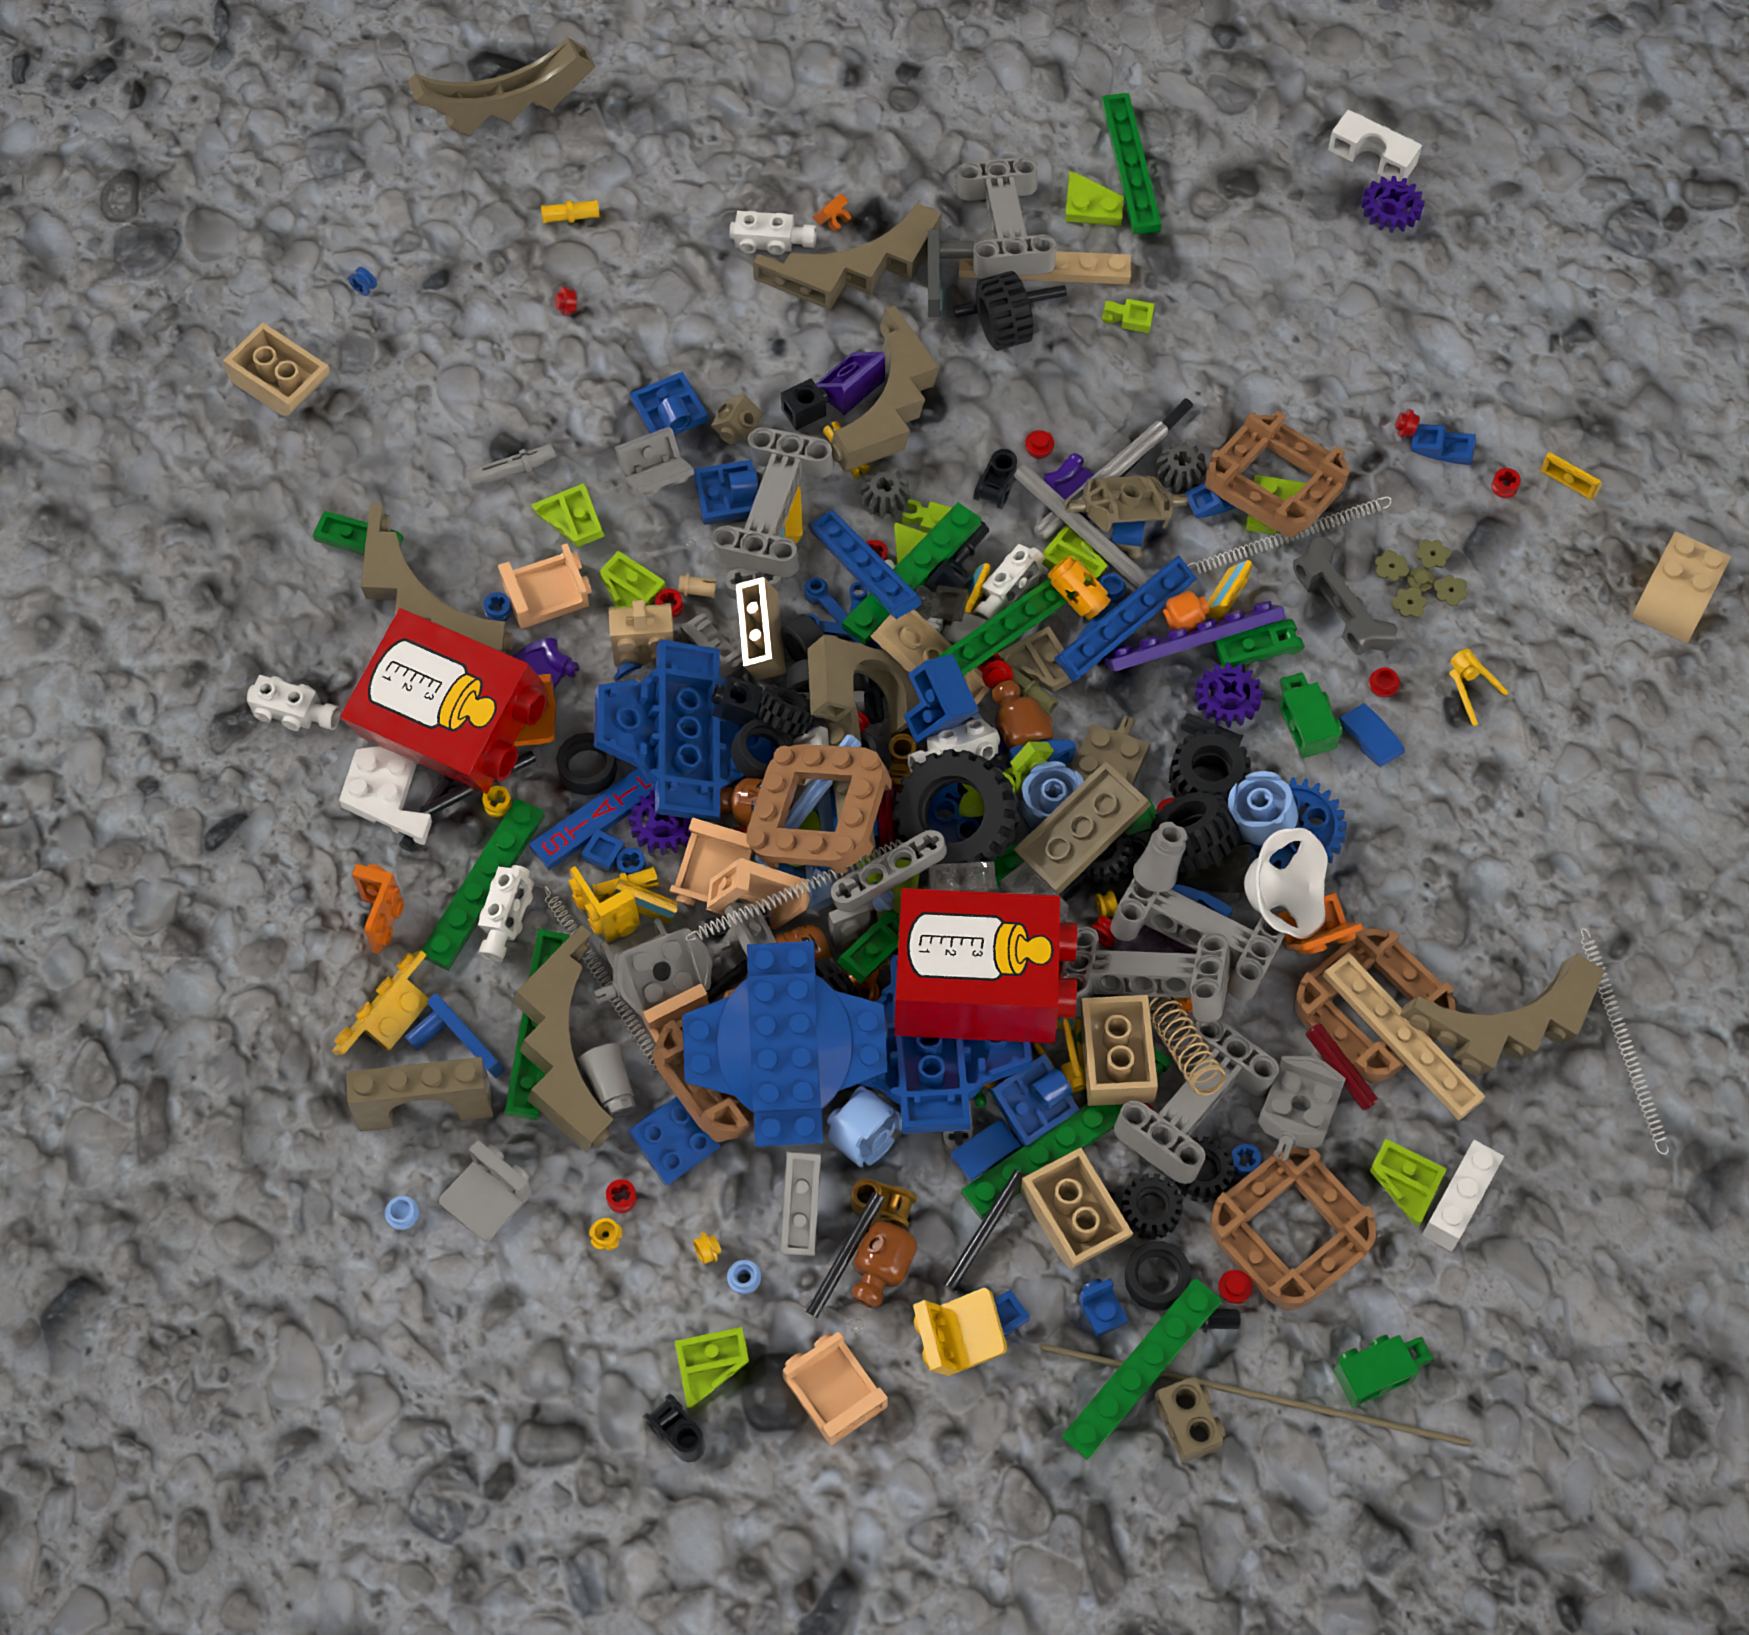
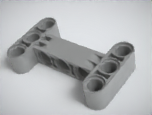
(1000, 185)
(773, 502)
(1188, 921)
(1154, 974)
(1188, 1109)

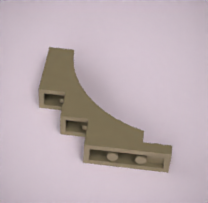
(823, 276)
(883, 427)
(390, 578)
(561, 1092)

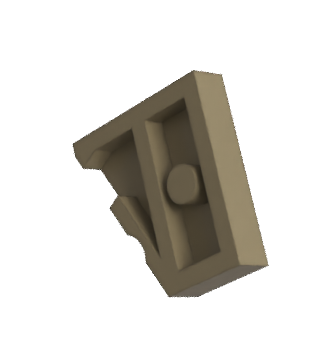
(1036, 659)

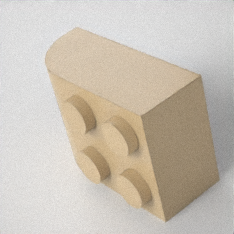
(275, 369)
(1681, 587)
(1118, 1050)
(1074, 1208)

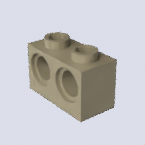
(1181, 1421)

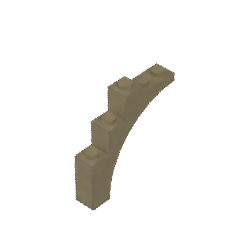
(506, 96)
(1481, 1037)

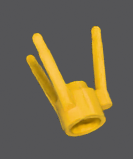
(1469, 667)
(1073, 1070)

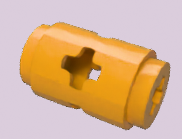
(1088, 598)

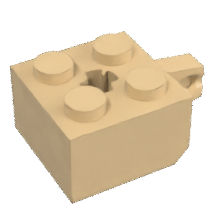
(638, 630)

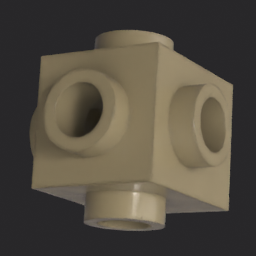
(736, 419)

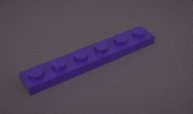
(1180, 639)

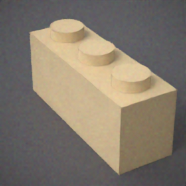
(760, 629)

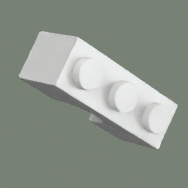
(1359, 134)
(1463, 1195)

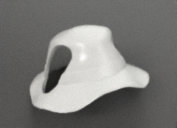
(1295, 888)

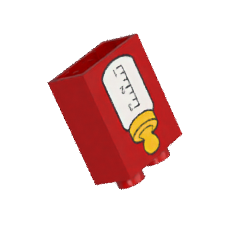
(445, 701)
(983, 966)

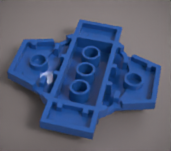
(671, 732)
(784, 1043)
(940, 1075)

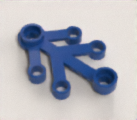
(823, 597)

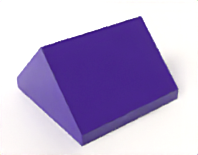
(853, 379)

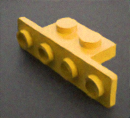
(390, 1011)

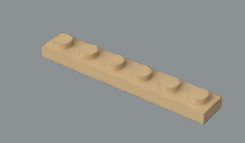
(1075, 268)
(1409, 1044)

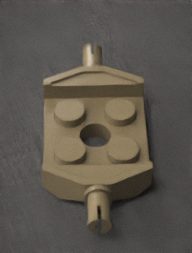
(1126, 500)

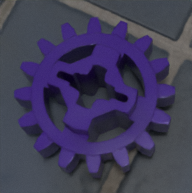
(1392, 204)
(1229, 699)
(655, 833)

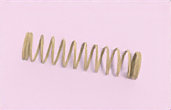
(1192, 1080)

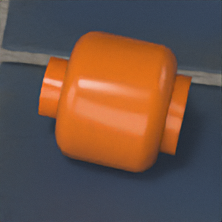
(1185, 611)

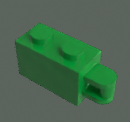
(1308, 716)
(1380, 1367)

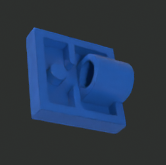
(669, 404)
(726, 491)
(1034, 1099)
(672, 1140)

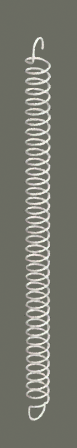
(1292, 539)
(784, 896)
(594, 966)
(1625, 1042)

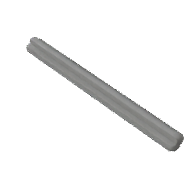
(1114, 468)
(1081, 526)

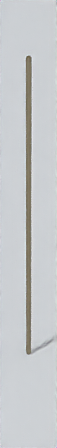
(1271, 1398)

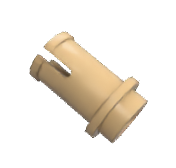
(697, 586)

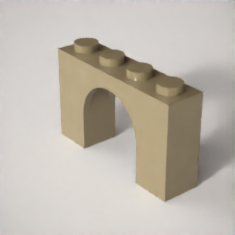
(831, 680)
(458, 1082)

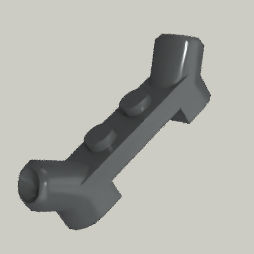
(1360, 631)

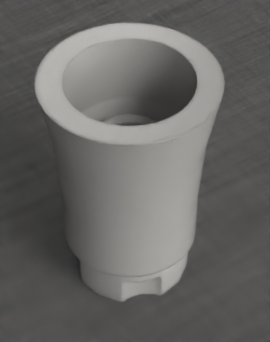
(1160, 861)
(609, 1079)

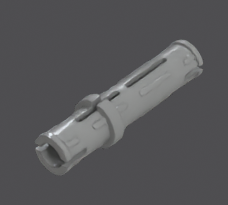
(515, 464)

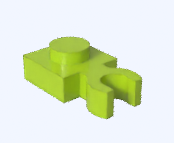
(925, 516)

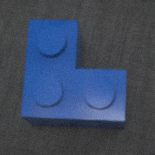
(942, 696)

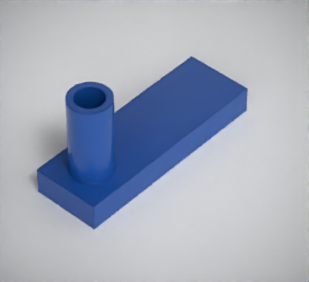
(445, 1016)

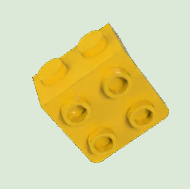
(612, 917)
(960, 1332)

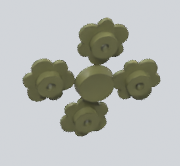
(1421, 579)

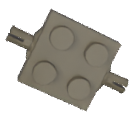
(1115, 747)

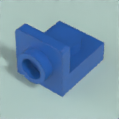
(1101, 1307)

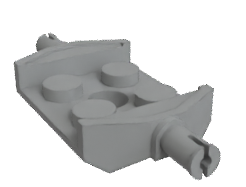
(687, 964)
(1306, 1082)

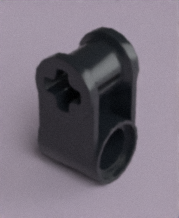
(996, 483)
(672, 1424)

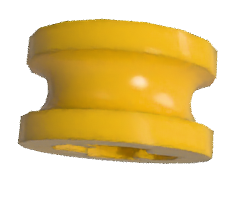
(501, 808)
(1106, 904)

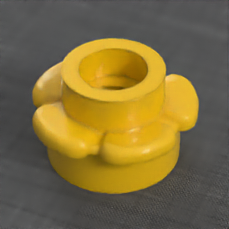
(605, 1225)
(706, 1248)

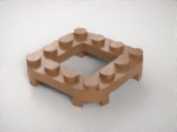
(1298, 512)
(812, 847)
(1396, 964)
(713, 1114)
(1277, 1283)

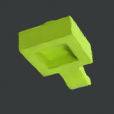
(1134, 314)
(1029, 756)

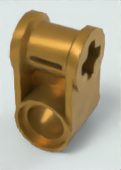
(899, 764)
(893, 1197)

